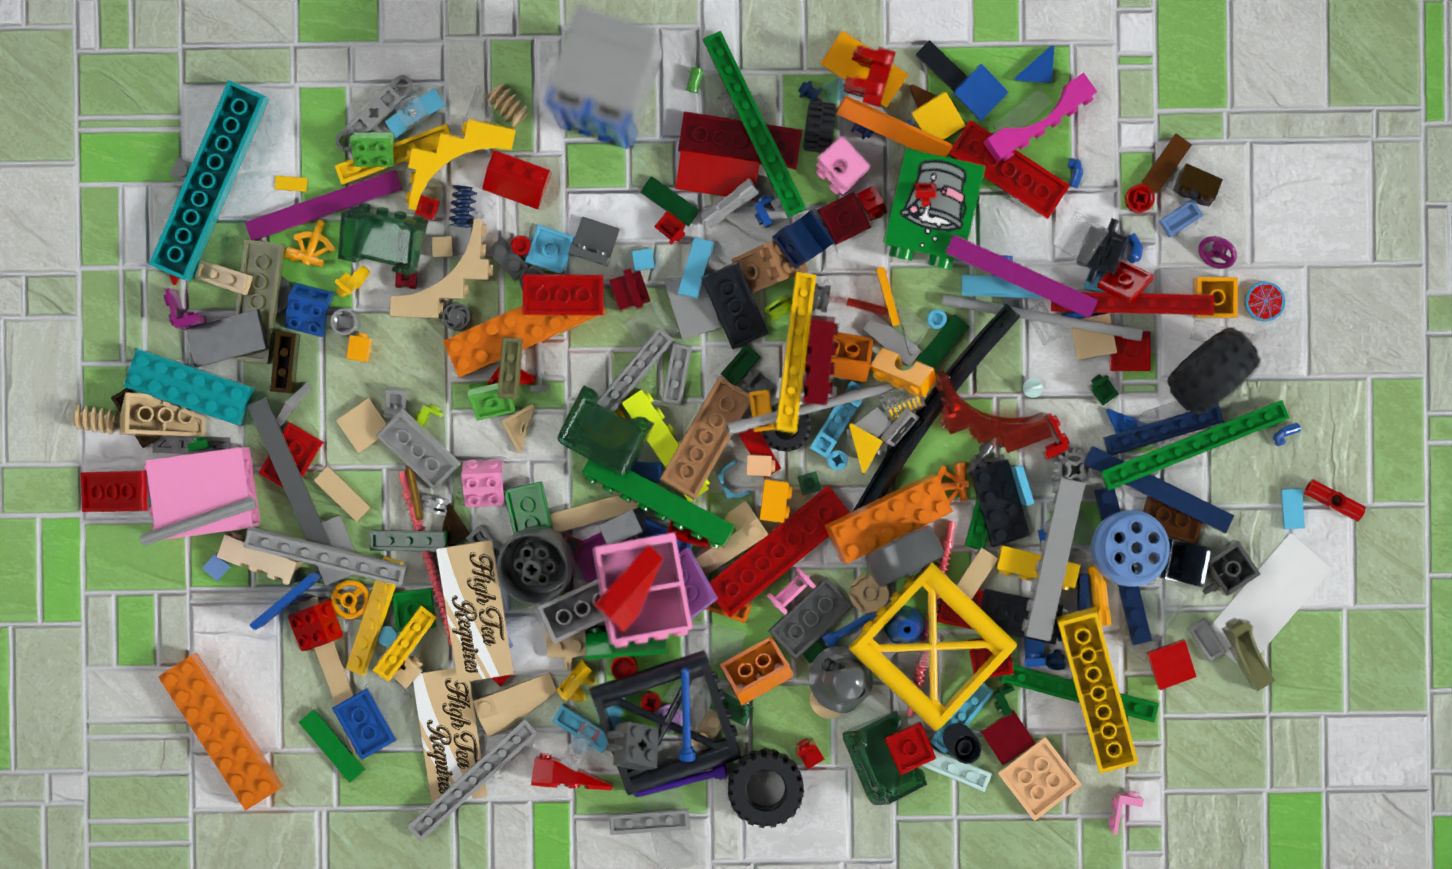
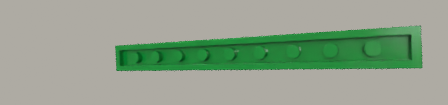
(754, 124)
(1194, 445)

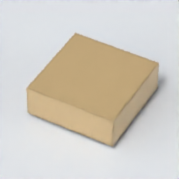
(442, 246)

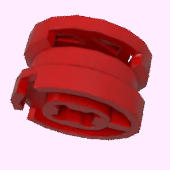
(1139, 198)

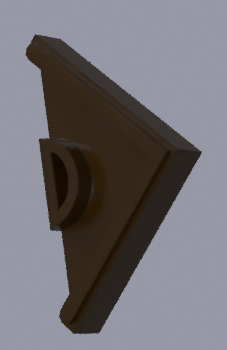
(454, 526)

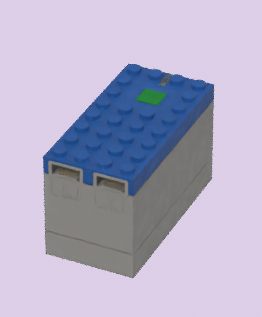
(604, 76)

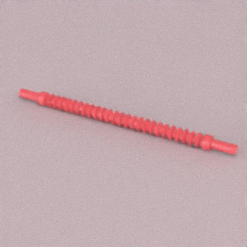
(947, 544)
(429, 561)

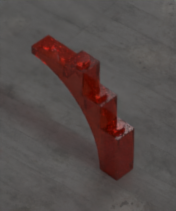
(1009, 432)

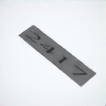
(178, 445)

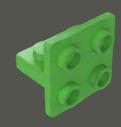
(372, 149)

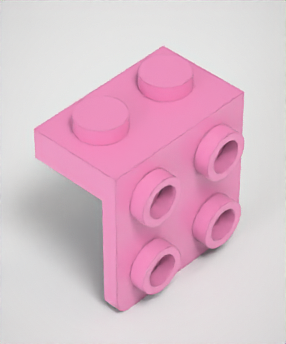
(483, 483)

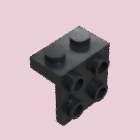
(1187, 563)

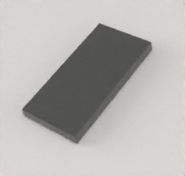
(810, 618)

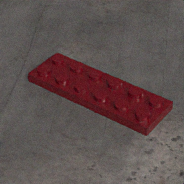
(730, 138)

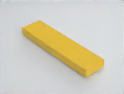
(404, 643)

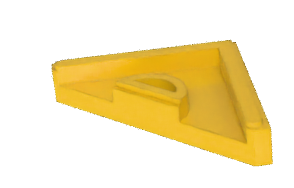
(865, 445)

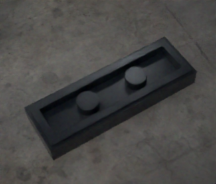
(941, 65)

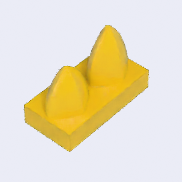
(571, 688)

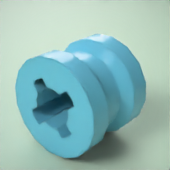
(837, 457)

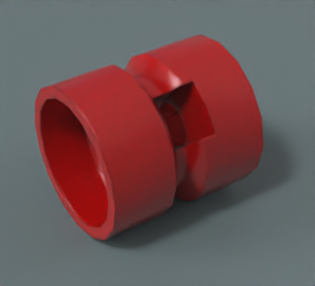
(623, 666)

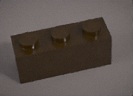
(285, 362)

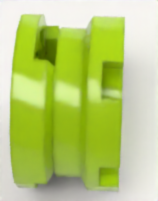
(780, 310)

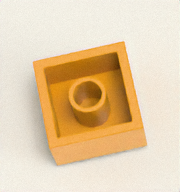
(1225, 294)
(774, 500)

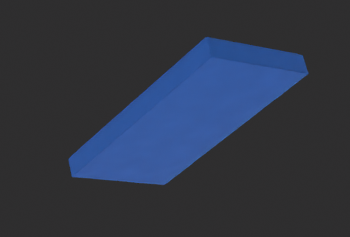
(286, 600)

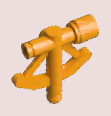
(308, 256)

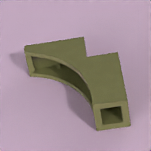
(1246, 653)

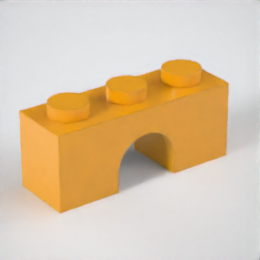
(916, 380)

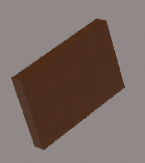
(1174, 522)

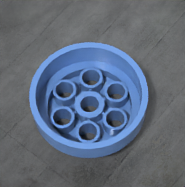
(1104, 548)

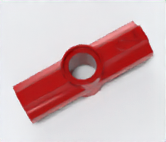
(1345, 505)

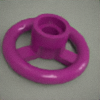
(1218, 250)

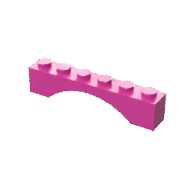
(1008, 139)

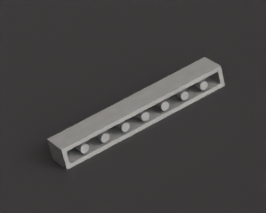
(1054, 559)

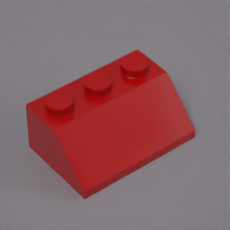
(516, 179)

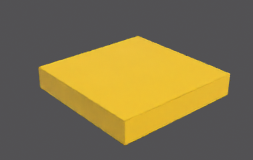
(938, 117)

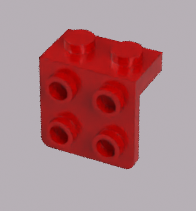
(315, 626)

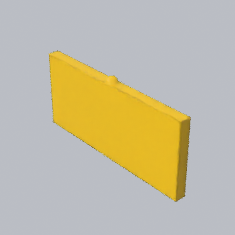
(291, 183)

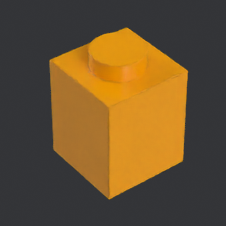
(359, 347)

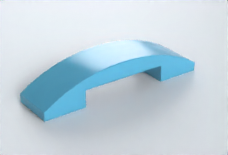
(835, 424)

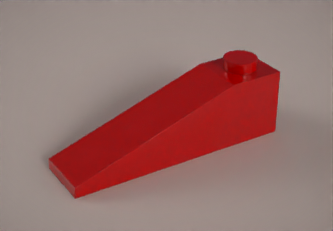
(628, 592)
(552, 773)

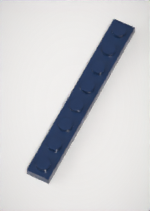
(1129, 596)

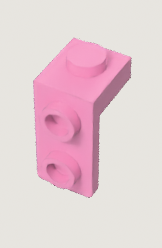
(1131, 798)

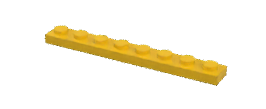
(795, 352)

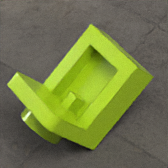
(423, 416)

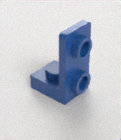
(1034, 653)

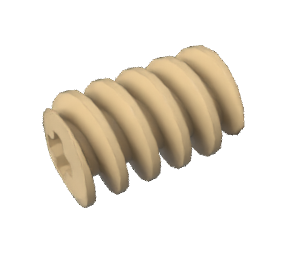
(507, 105)
(95, 421)

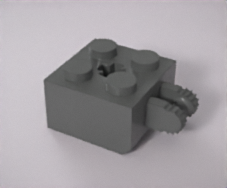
(1226, 581)
(634, 746)

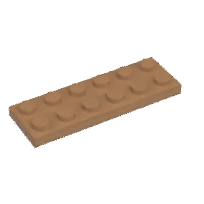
(705, 438)

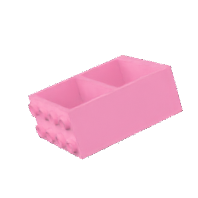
(200, 483)
(666, 603)

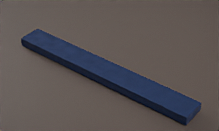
(1165, 493)

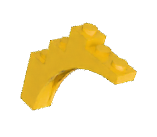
(427, 162)

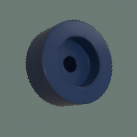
(1056, 660)

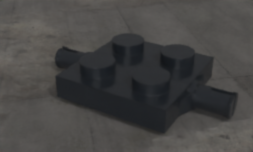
(1108, 255)

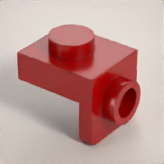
(872, 203)
(670, 227)

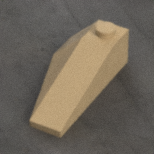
(152, 417)
(746, 533)
(509, 705)

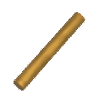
(414, 493)

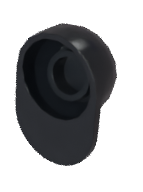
(962, 743)

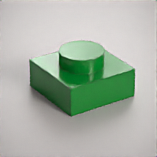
(199, 444)

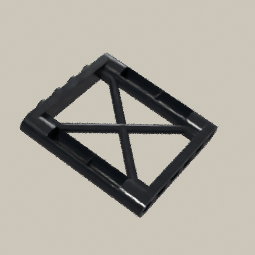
(720, 751)

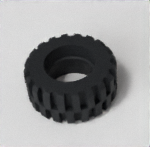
(775, 813)

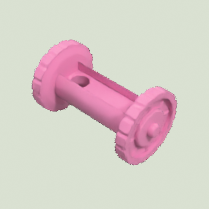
(791, 591)

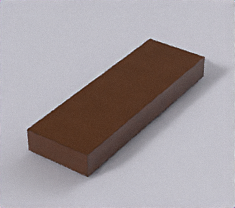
(1166, 163)

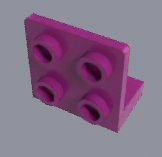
(178, 317)

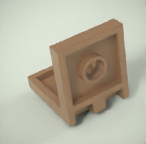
(769, 266)

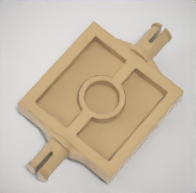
(567, 648)

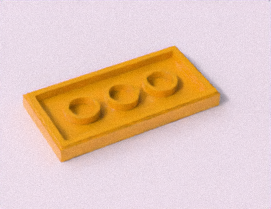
(839, 63)

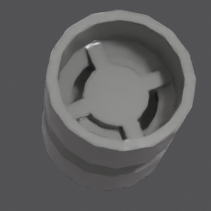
(345, 322)

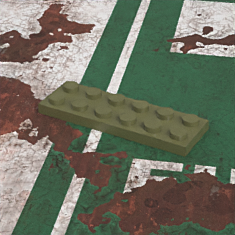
(265, 264)

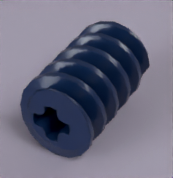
(462, 206)

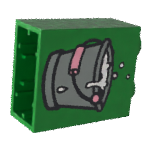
(951, 212)

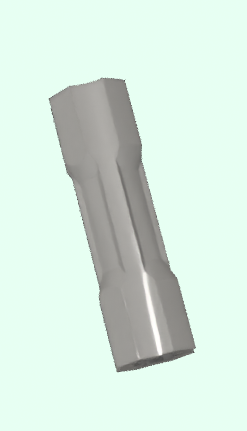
(718, 211)

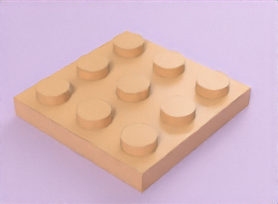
(1039, 778)

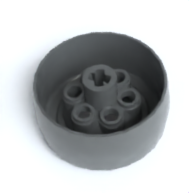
(904, 555)
(524, 582)

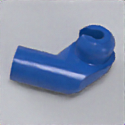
(1077, 174)
(1137, 249)
(1285, 431)

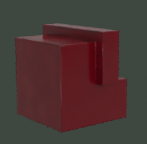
(630, 290)

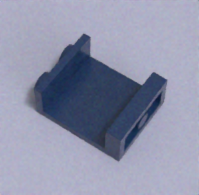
(803, 239)

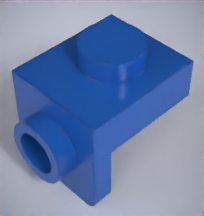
(762, 216)

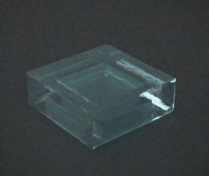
(834, 90)

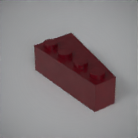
(819, 359)

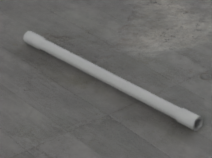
(1124, 332)
(745, 424)

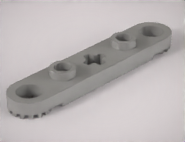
(384, 102)

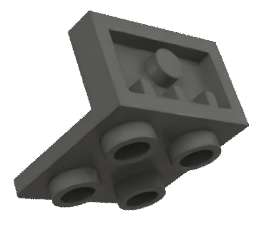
(594, 241)

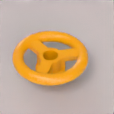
(343, 599)

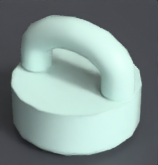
(1032, 388)

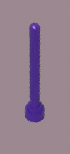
(718, 773)

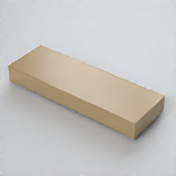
(223, 277)
(342, 493)
(976, 572)

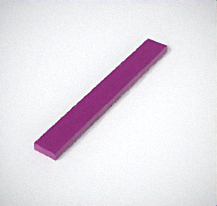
(323, 205)
(1021, 276)

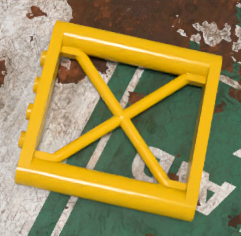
(870, 651)

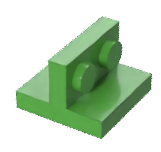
(486, 403)

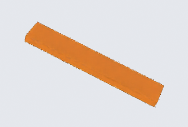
(892, 127)

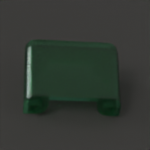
(603, 434)
(874, 761)

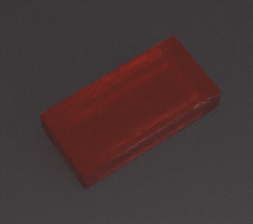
(865, 306)

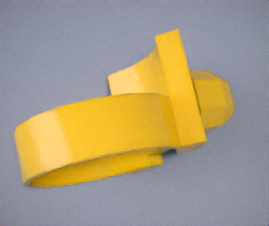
(348, 283)

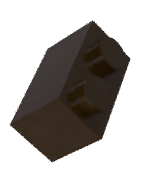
(1197, 185)

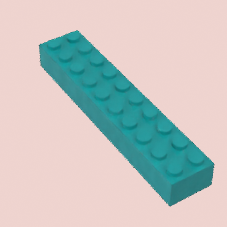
(209, 181)

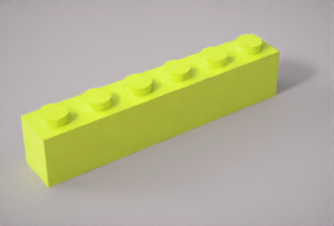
(661, 436)

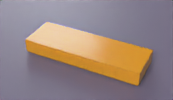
(887, 296)

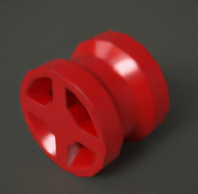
(651, 698)

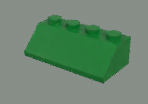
(598, 646)

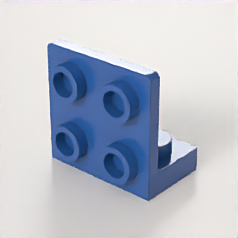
(308, 309)

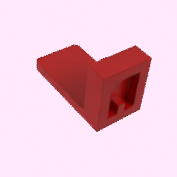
(1054, 449)
(809, 753)

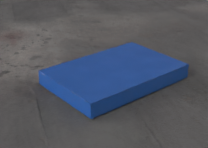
(364, 723)

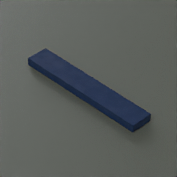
(1161, 430)

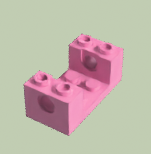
(847, 160)

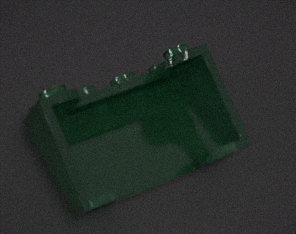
(382, 237)

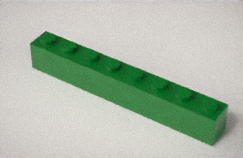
(663, 503)

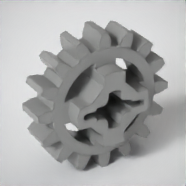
(1063, 460)

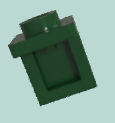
(1102, 389)
(1002, 704)

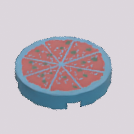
(1264, 301)

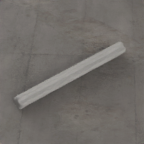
(197, 521)

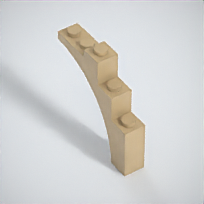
(454, 286)

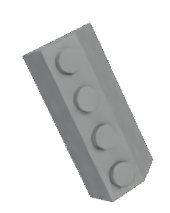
(571, 612)

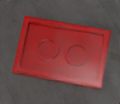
(303, 449)

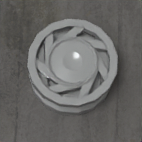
(434, 504)

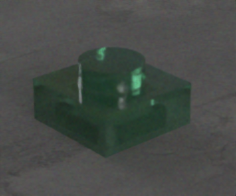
(809, 483)

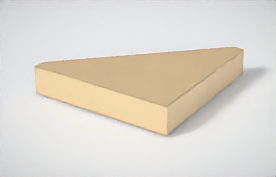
(518, 425)

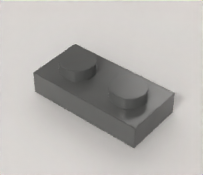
(507, 258)

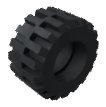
(819, 126)
(794, 442)

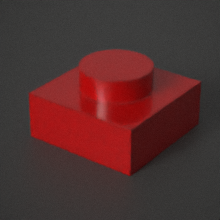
(427, 207)

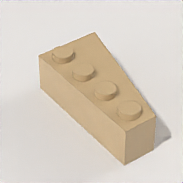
(257, 561)

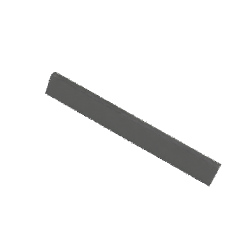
(288, 472)

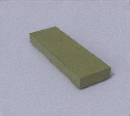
(510, 368)

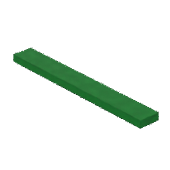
(1066, 689)

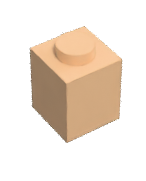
(760, 465)

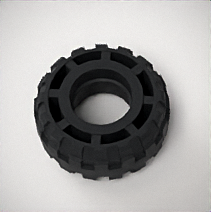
(1213, 371)

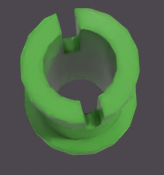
(694, 79)

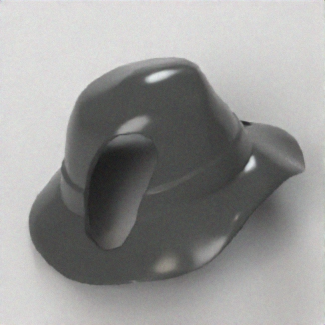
(840, 688)

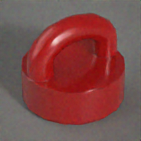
(520, 245)

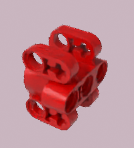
(880, 65)

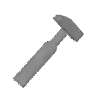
(538, 370)

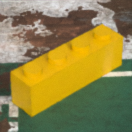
(1023, 563)

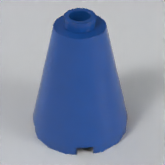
(905, 617)

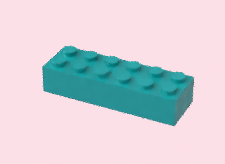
(189, 387)

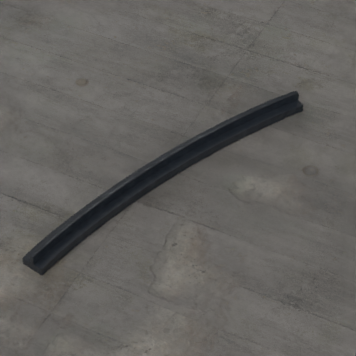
(957, 374)

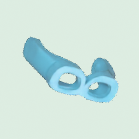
(720, 474)

